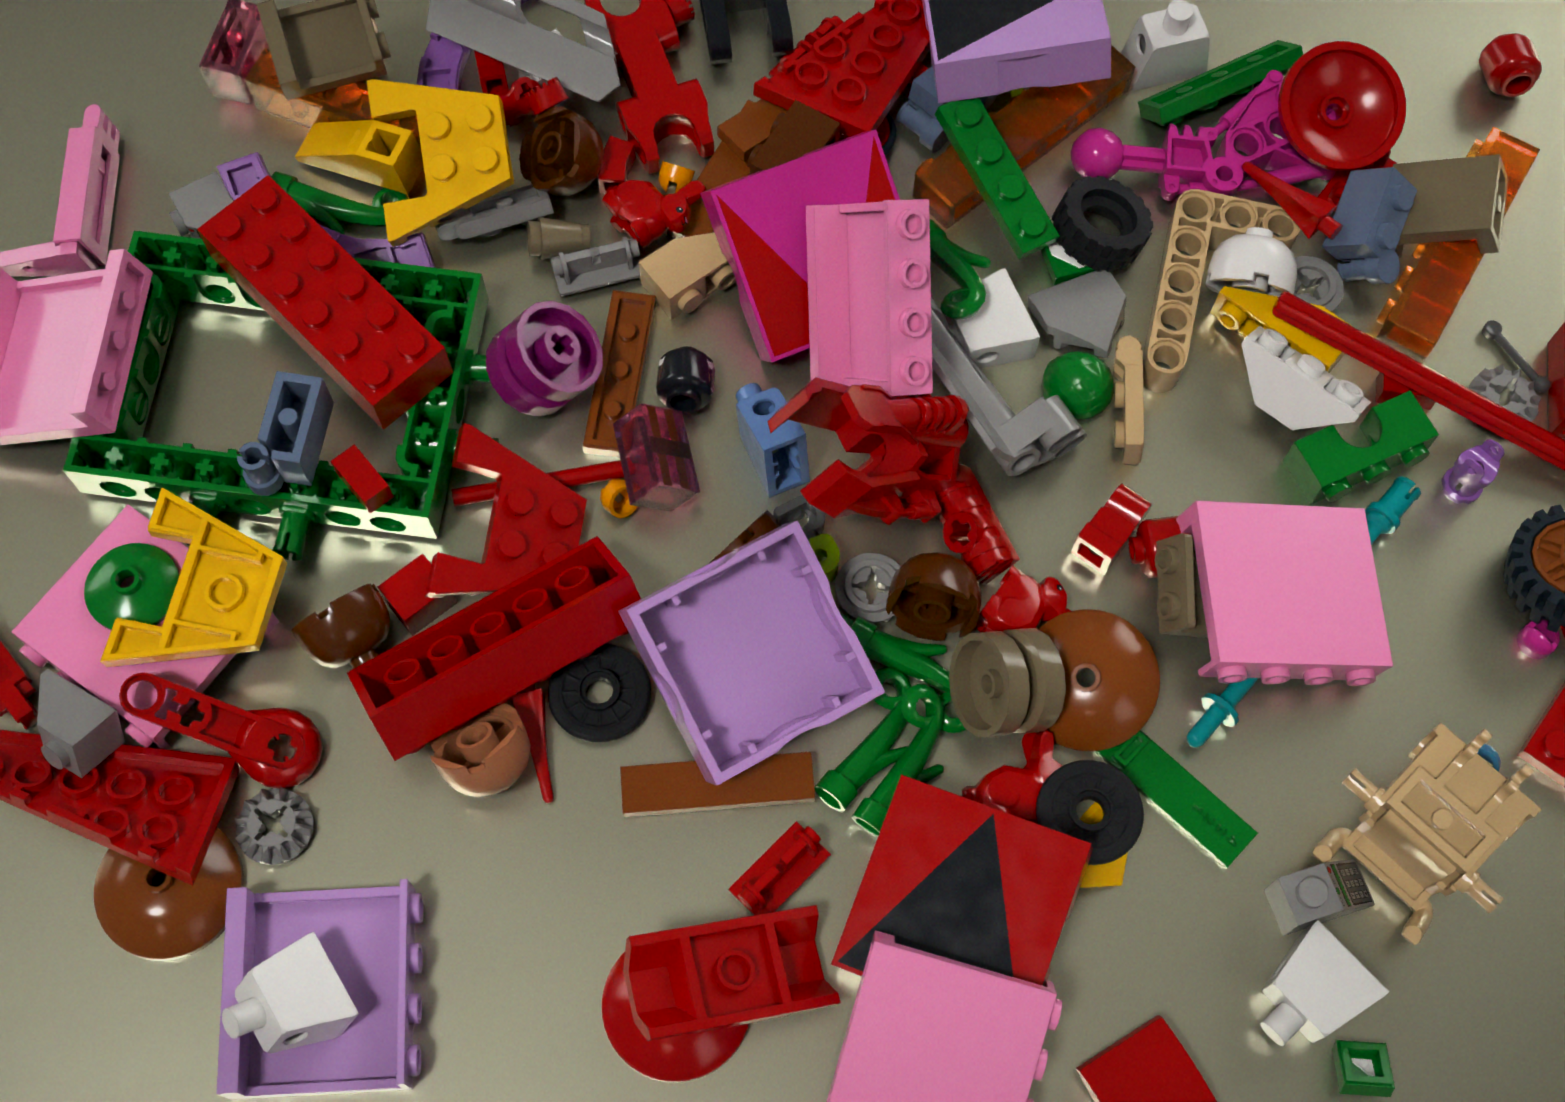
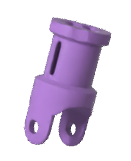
(1470, 472)

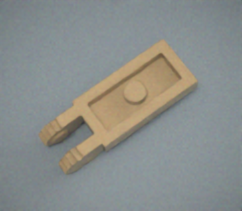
(1129, 397)

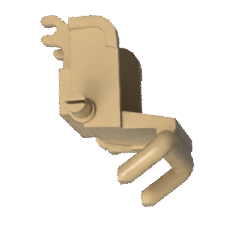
(1434, 824)

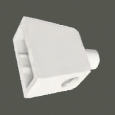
(1168, 46)
(1000, 329)
(1317, 988)
(291, 999)

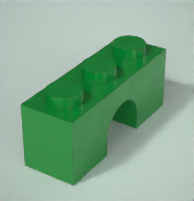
(1330, 466)

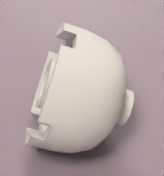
(1253, 264)

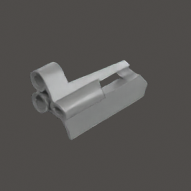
(506, 35)
(1016, 441)

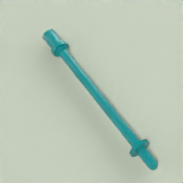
(1382, 518)

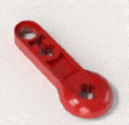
(238, 732)

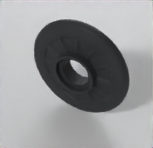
(603, 720)
(1106, 786)

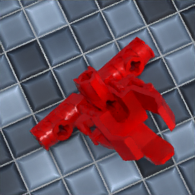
(912, 458)

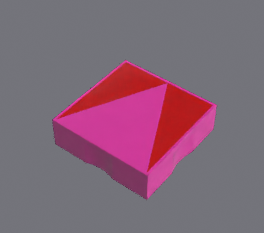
(764, 231)

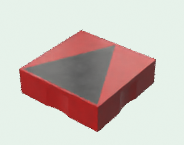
(965, 885)

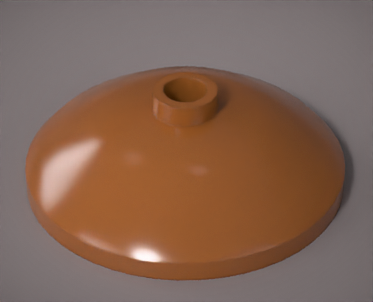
(1124, 682)
(169, 918)

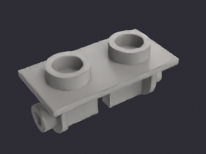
(596, 266)

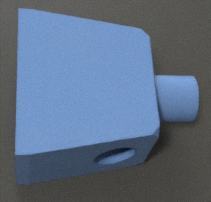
(789, 464)

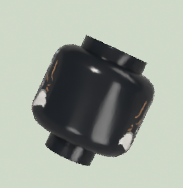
(685, 379)

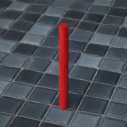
(567, 477)

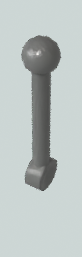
(1492, 330)

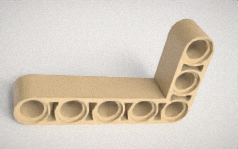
(1185, 272)

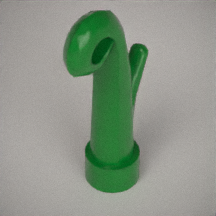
(329, 207)
(958, 265)
(909, 659)
(873, 754)
(873, 810)

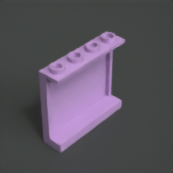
(375, 956)

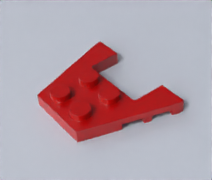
(528, 523)

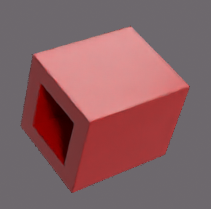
(406, 596)

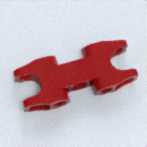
(657, 102)

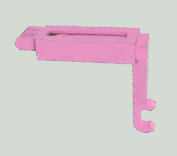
(83, 205)

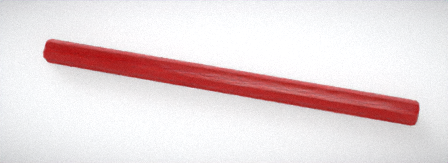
(1421, 378)

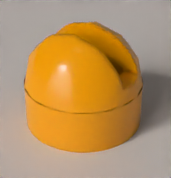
(675, 174)
(608, 495)

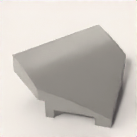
(1081, 311)

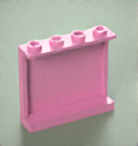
(871, 294)
(68, 349)
(1288, 593)
(73, 642)
(941, 1031)

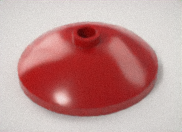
(1359, 90)
(665, 1059)

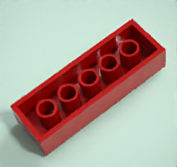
(326, 301)
(495, 647)

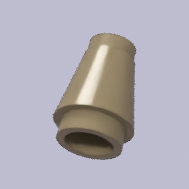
(552, 236)

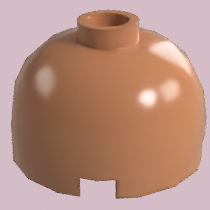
(483, 753)

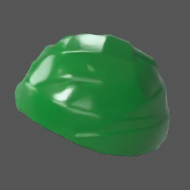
(1080, 382)

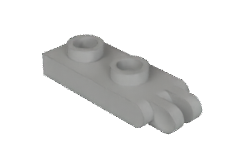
(496, 213)

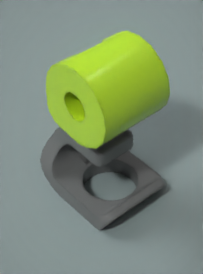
(822, 544)

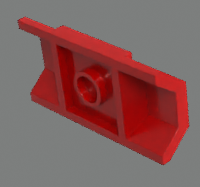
(725, 973)

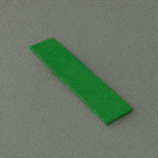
(1181, 797)

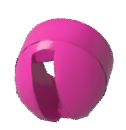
(1535, 642)

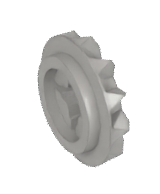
(1314, 272)
(1523, 396)
(856, 574)
(274, 848)

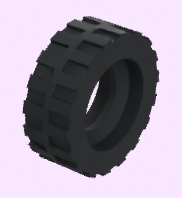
(1118, 205)

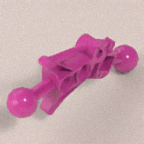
(1187, 160)

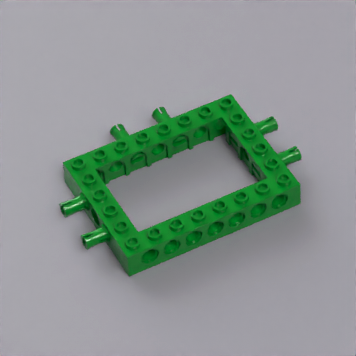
(130, 467)

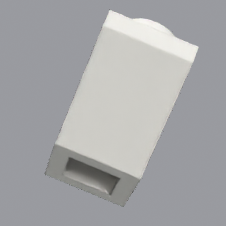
(1296, 385)

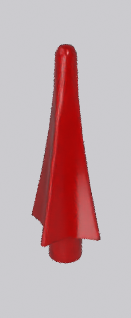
(1305, 209)
(531, 709)

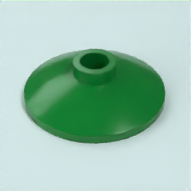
(145, 598)

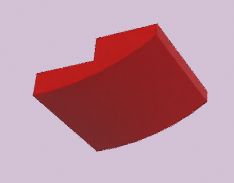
(1145, 1068)

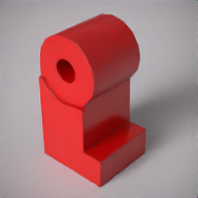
(1111, 528)

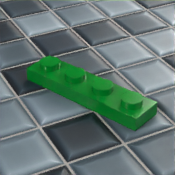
(1230, 78)
(997, 176)

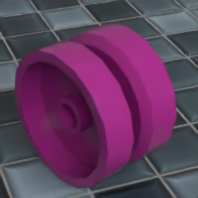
(544, 358)

